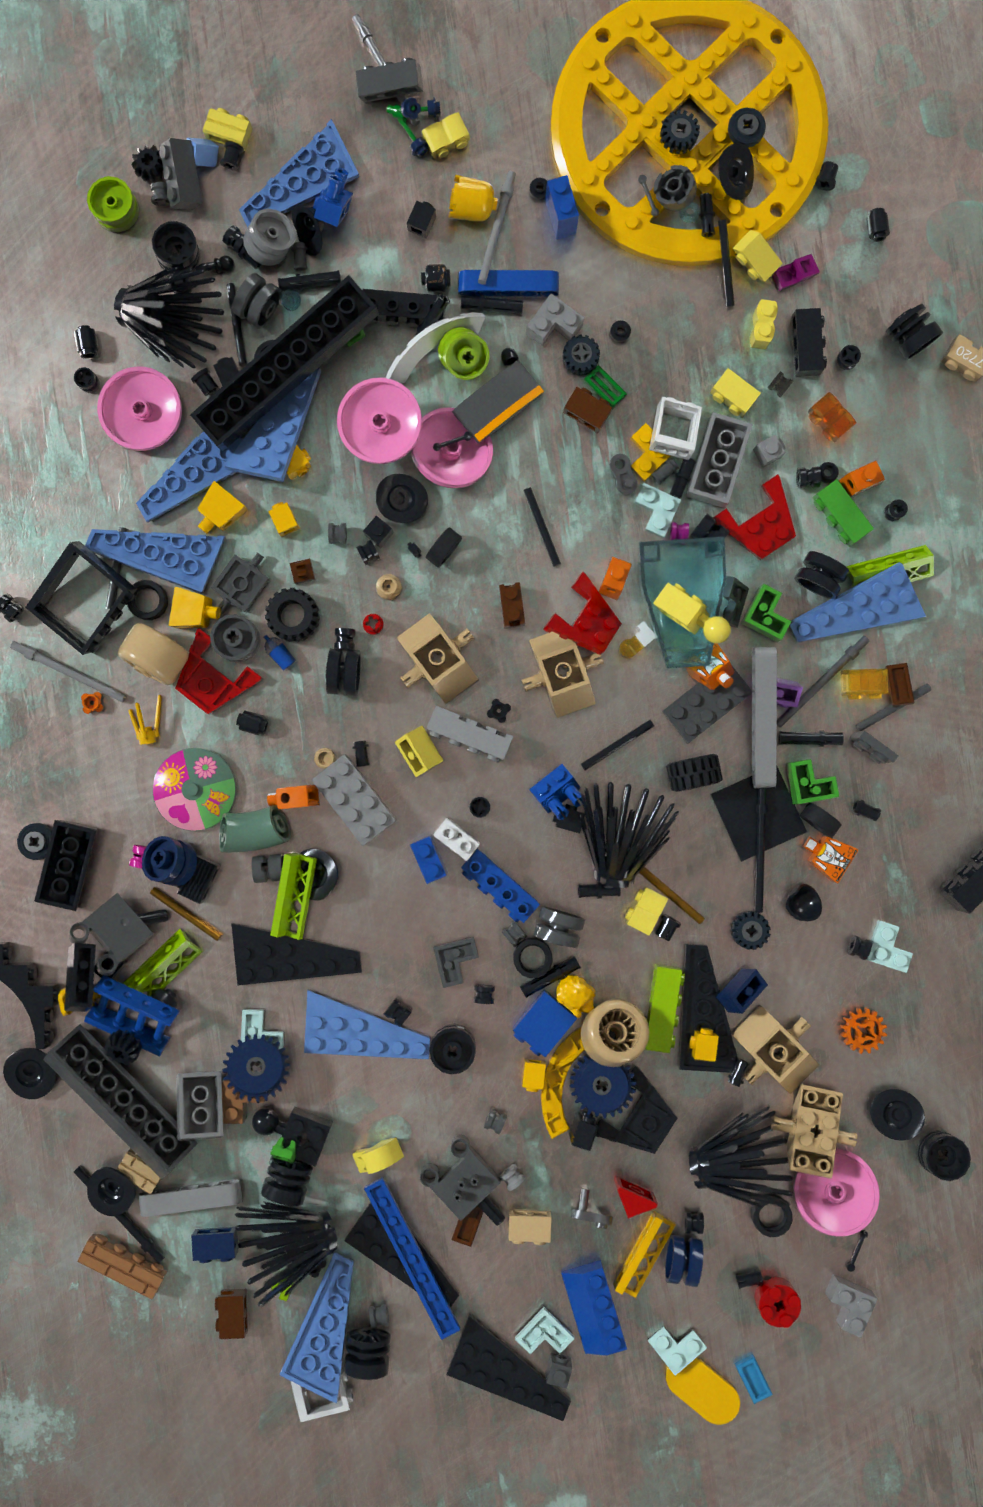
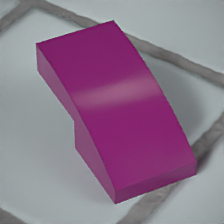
(795, 272)

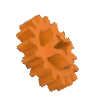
(868, 1023)

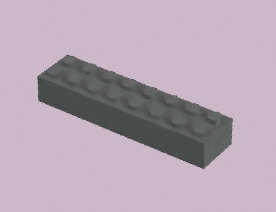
(119, 1100)

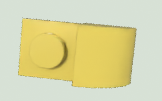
(379, 1156)

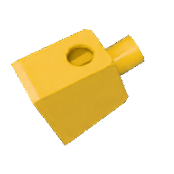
(219, 509)
(191, 610)

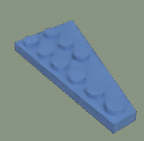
(303, 175)
(273, 438)
(187, 477)
(169, 556)
(873, 603)
(350, 1031)
(319, 1345)

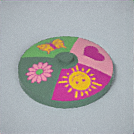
(194, 789)

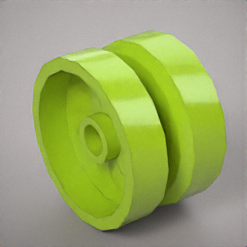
(113, 204)
(463, 353)

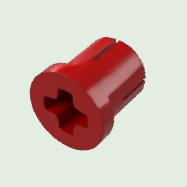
(378, 626)

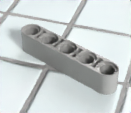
(190, 1198)

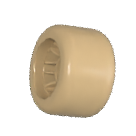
(153, 654)
(627, 1024)

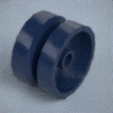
(169, 861)
(684, 1260)

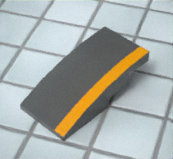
(498, 401)

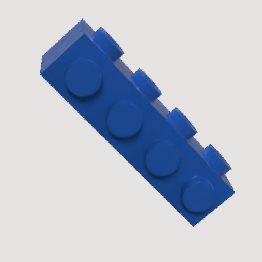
(500, 886)

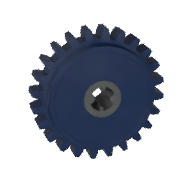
(256, 1053)
(599, 1098)

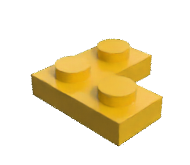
(649, 460)

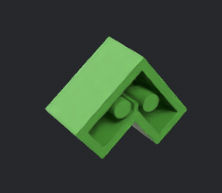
(761, 615)
(805, 787)

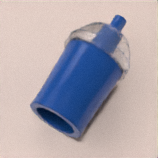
(278, 652)

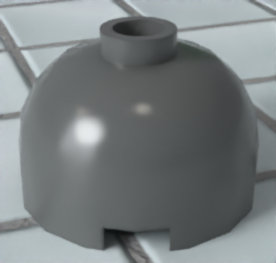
(675, 188)

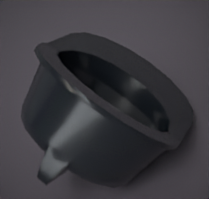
(308, 228)

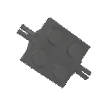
(240, 583)

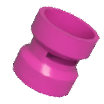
(136, 860)

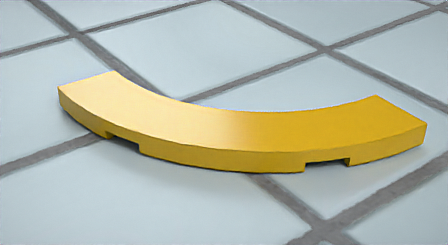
(554, 1080)

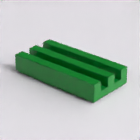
(591, 384)

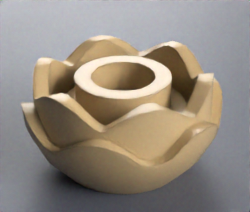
(393, 591)

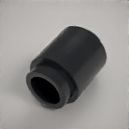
(878, 224)
(86, 341)
(252, 723)

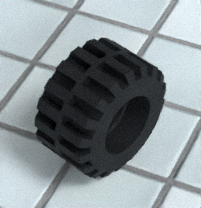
(275, 610)
(694, 772)

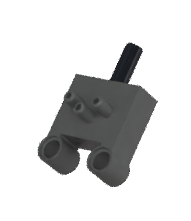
(465, 1183)

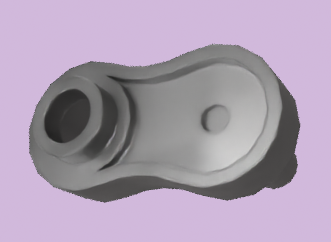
(625, 480)
(600, 1220)

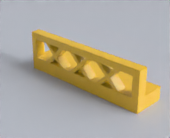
(640, 1251)

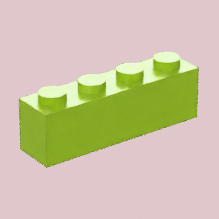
(663, 1007)

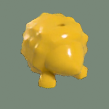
(576, 995)

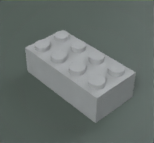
(719, 460)
(354, 799)

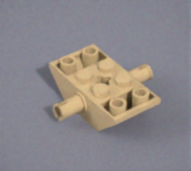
(451, 674)
(567, 692)
(762, 1035)
(817, 1110)

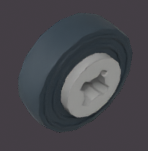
(25, 844)

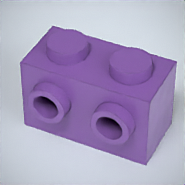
(788, 693)

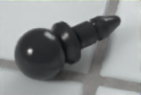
(222, 264)

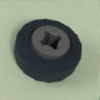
(750, 134)

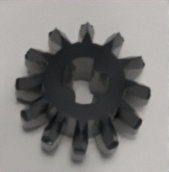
(142, 166)
(123, 1047)

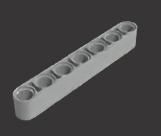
(764, 716)

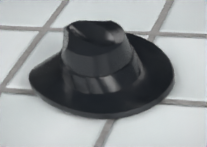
(736, 171)
(401, 498)
(324, 876)
(28, 1073)
(897, 1114)
(110, 1191)

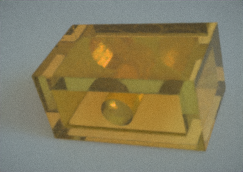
(864, 682)

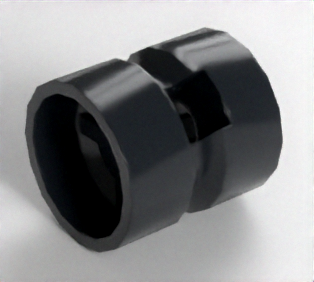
(709, 528)

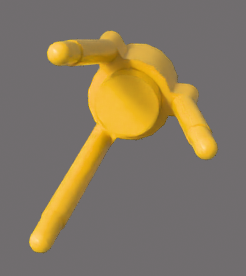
(146, 734)

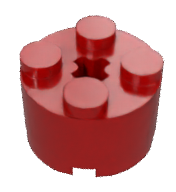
(782, 1313)

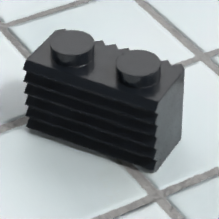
(201, 881)
(583, 1130)

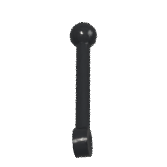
(467, 436)
(850, 1265)

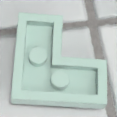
(663, 507)
(883, 950)
(254, 1023)
(544, 1327)
(676, 1354)

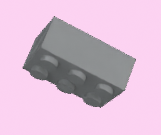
(199, 1105)

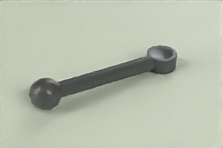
(642, 180)

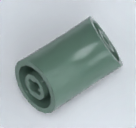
(253, 830)

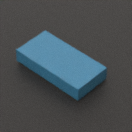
(753, 1379)

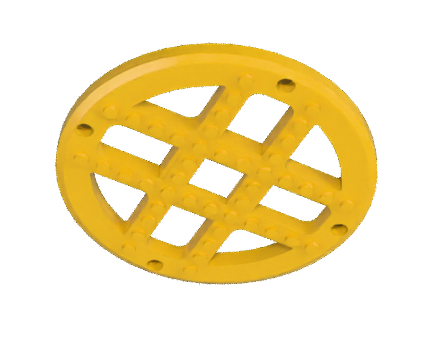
(635, 26)

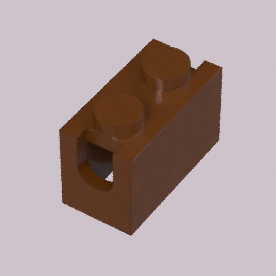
(587, 409)
(512, 605)
(232, 1314)

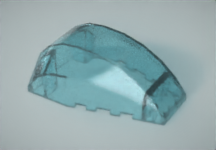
(701, 571)

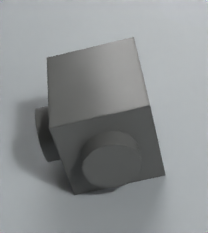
(558, 1370)

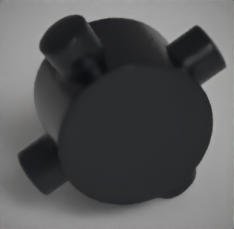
(413, 548)

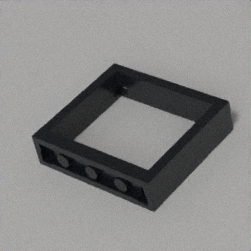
(53, 579)

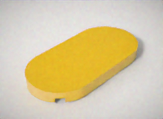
(705, 1392)

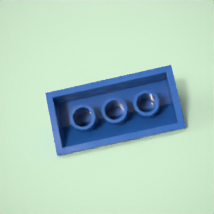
(594, 1309)

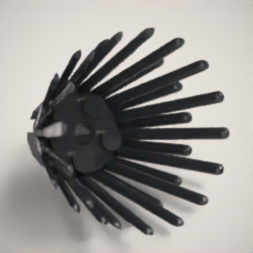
(145, 310)
(616, 858)
(720, 1165)
(305, 1241)

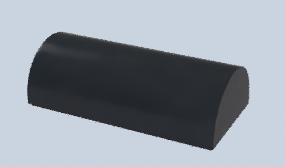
(65, 865)

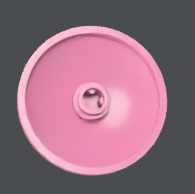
(139, 408)
(379, 420)
(454, 464)
(841, 1203)

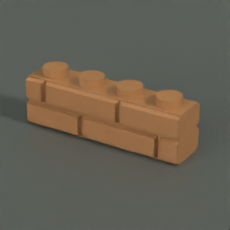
(122, 1266)

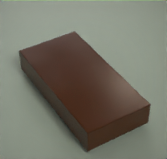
(899, 685)
(467, 1227)

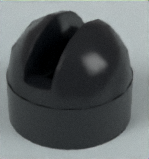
(509, 356)

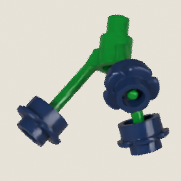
(410, 109)

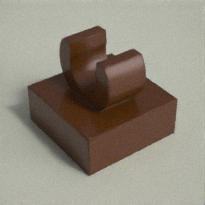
(302, 571)

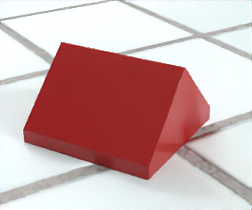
(634, 1197)

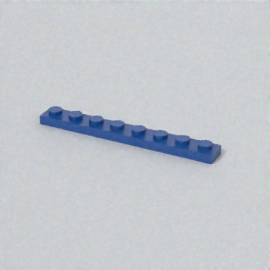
(412, 1258)

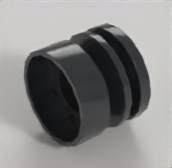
(175, 237)
(914, 331)
(955, 1156)
(286, 1182)
(367, 1353)

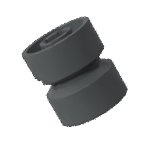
(274, 865)

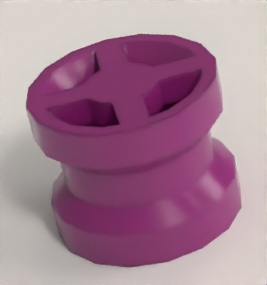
(679, 531)

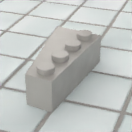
(469, 733)

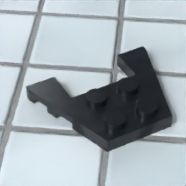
(647, 1122)

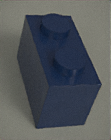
(742, 991)
(214, 1244)

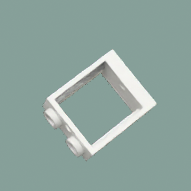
(670, 445)
(463, 845)
(307, 1413)

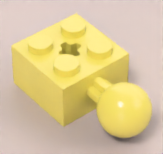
(691, 613)

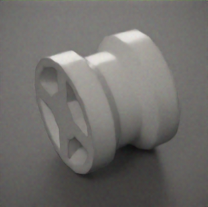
(512, 1177)

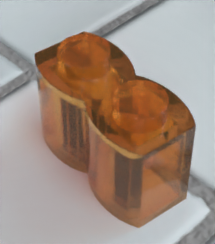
(831, 417)

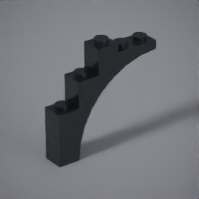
(35, 997)

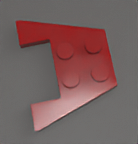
(766, 529)
(594, 624)
(207, 685)

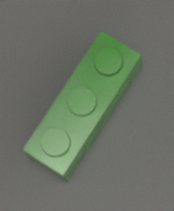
(842, 513)

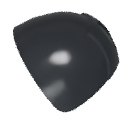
(804, 903)

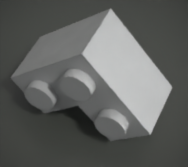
(554, 316)
(856, 1304)

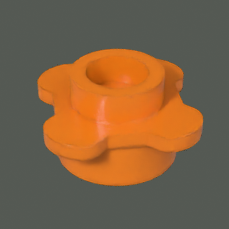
(86, 702)

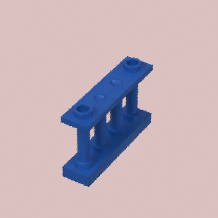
(111, 1021)

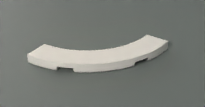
(429, 339)

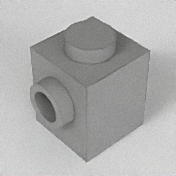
(769, 450)

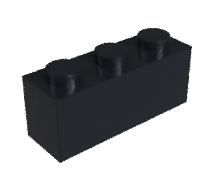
(808, 342)
(80, 977)

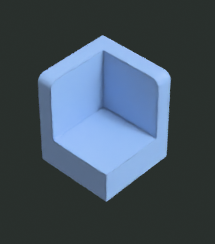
(204, 152)

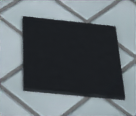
(738, 814)

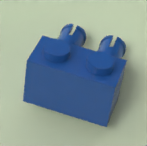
(334, 200)
(555, 789)

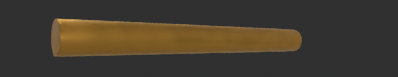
(672, 895)
(185, 913)

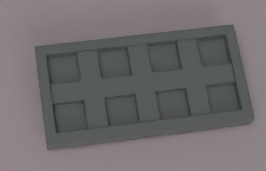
(703, 707)

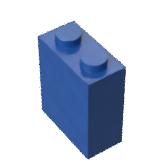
(561, 207)
(429, 859)
(543, 1024)

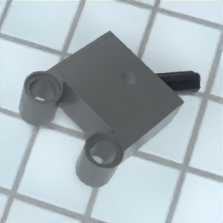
(117, 930)

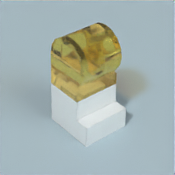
(632, 646)

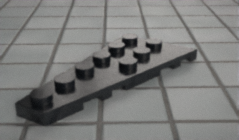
(274, 959)
(703, 1010)
(372, 1241)
(497, 1368)

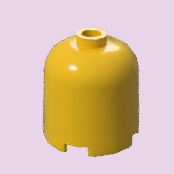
(471, 199)

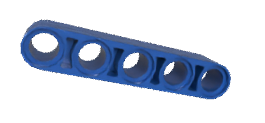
(509, 283)

